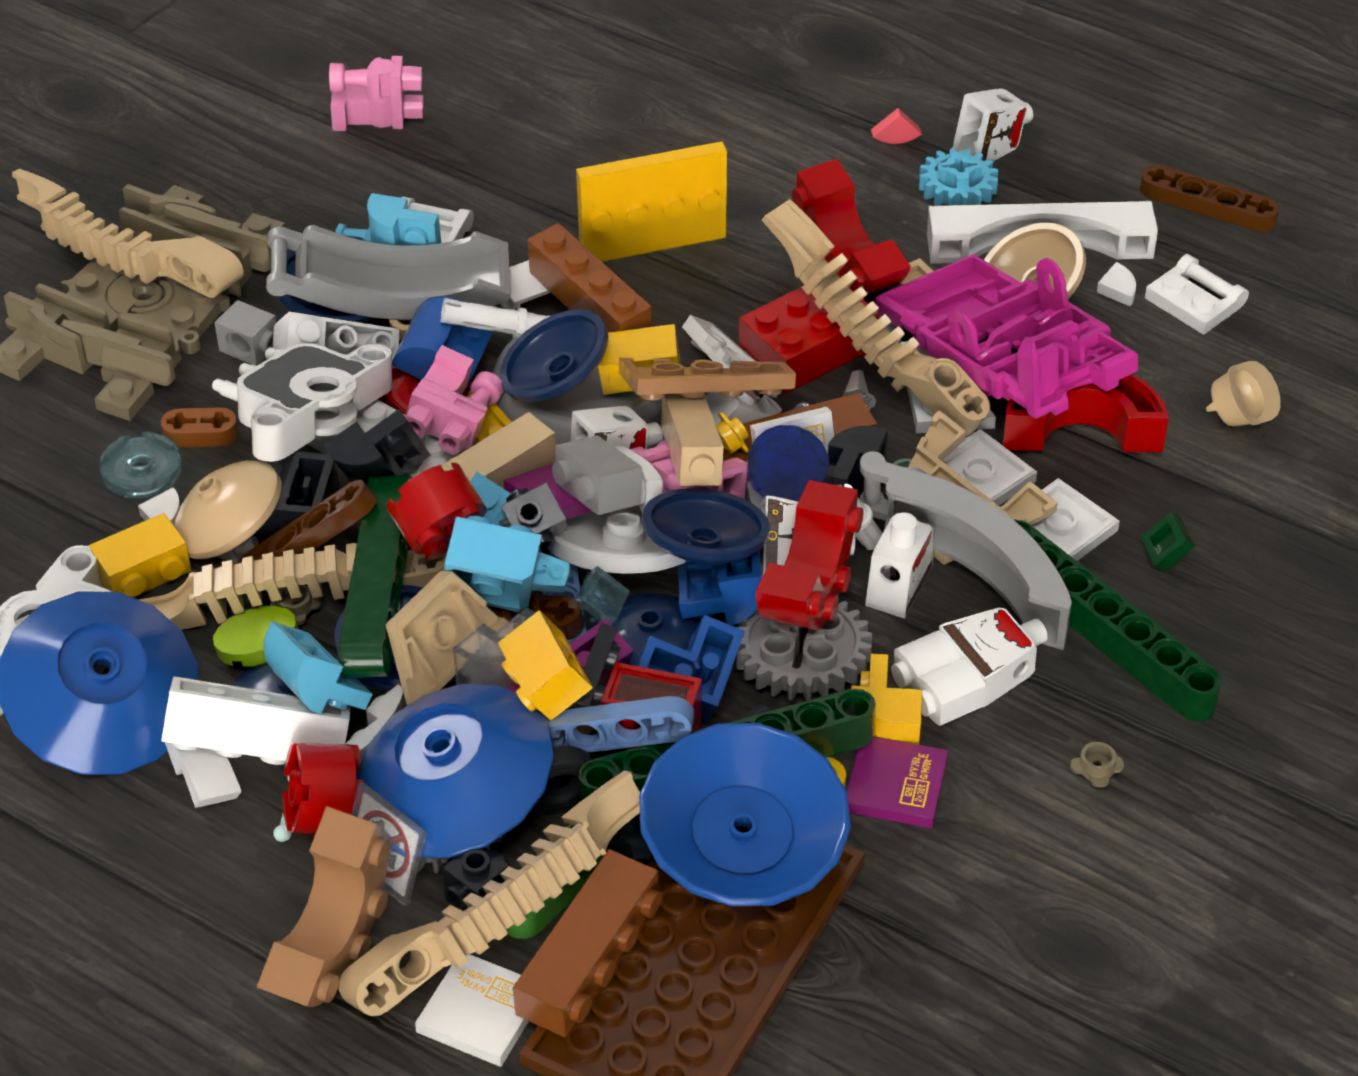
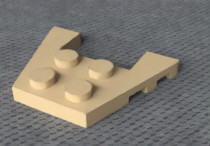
(941, 439)
(430, 628)

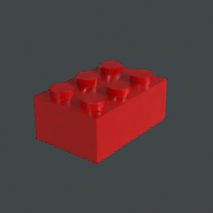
(797, 334)

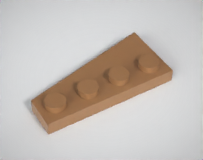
(706, 376)

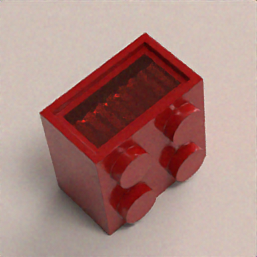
(641, 683)

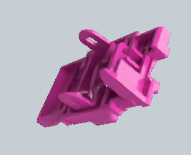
(1054, 339)

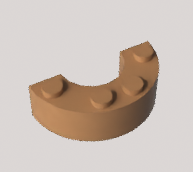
(339, 912)

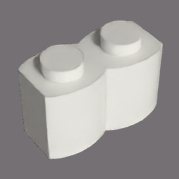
(946, 679)

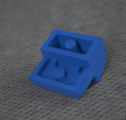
(428, 334)
(720, 589)

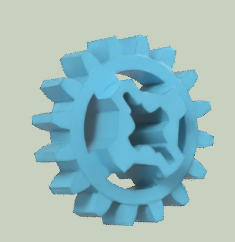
(958, 178)

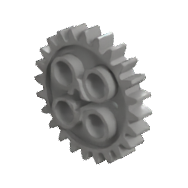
(829, 659)

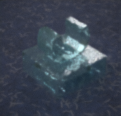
(601, 596)

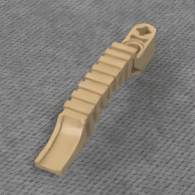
(808, 248)
(186, 260)
(272, 574)
(505, 904)

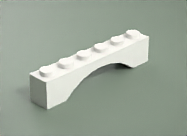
(1111, 228)

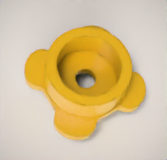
(732, 434)

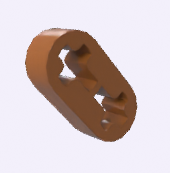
(200, 427)

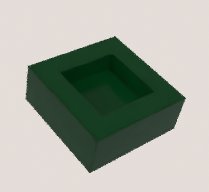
(1167, 541)

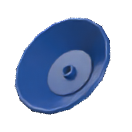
(85, 717)
(461, 765)
(749, 780)

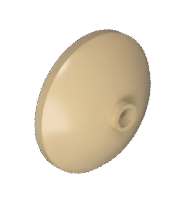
(1025, 247)
(227, 507)

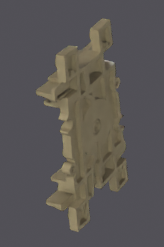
(104, 314)

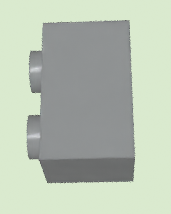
(597, 474)

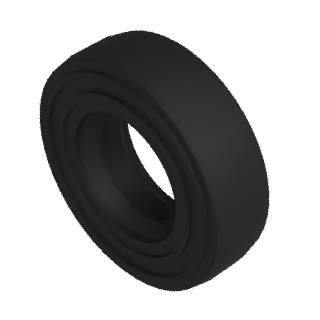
(566, 796)

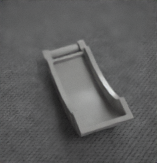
(386, 278)
(976, 537)

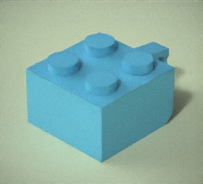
(503, 562)

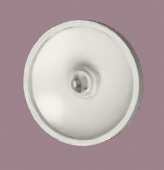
(612, 542)

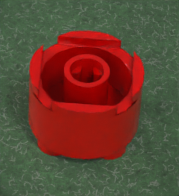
(431, 506)
(318, 778)

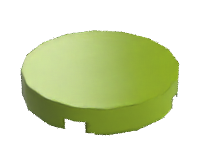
(244, 634)

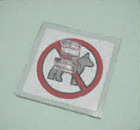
(405, 837)

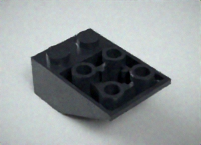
(305, 483)

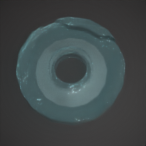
(142, 481)

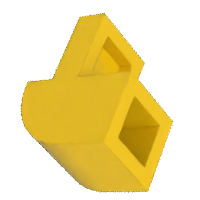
(896, 708)

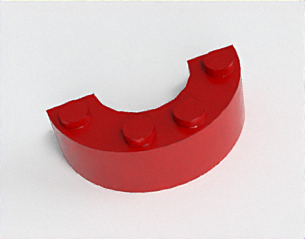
(828, 200)
(1128, 412)
(816, 567)

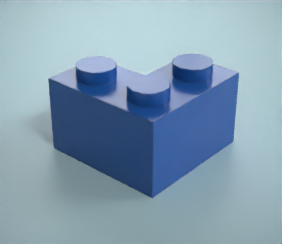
(707, 657)

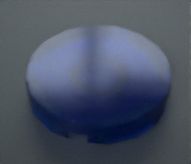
(785, 461)

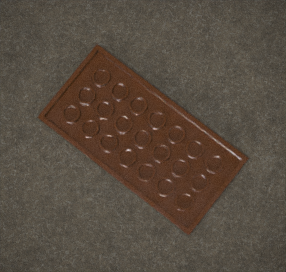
(693, 984)

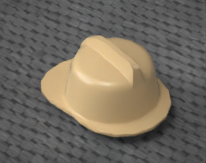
(1245, 395)

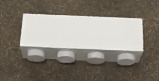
(246, 721)

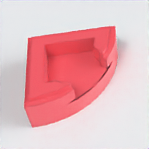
(896, 129)

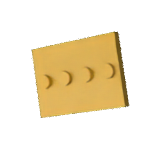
(653, 202)

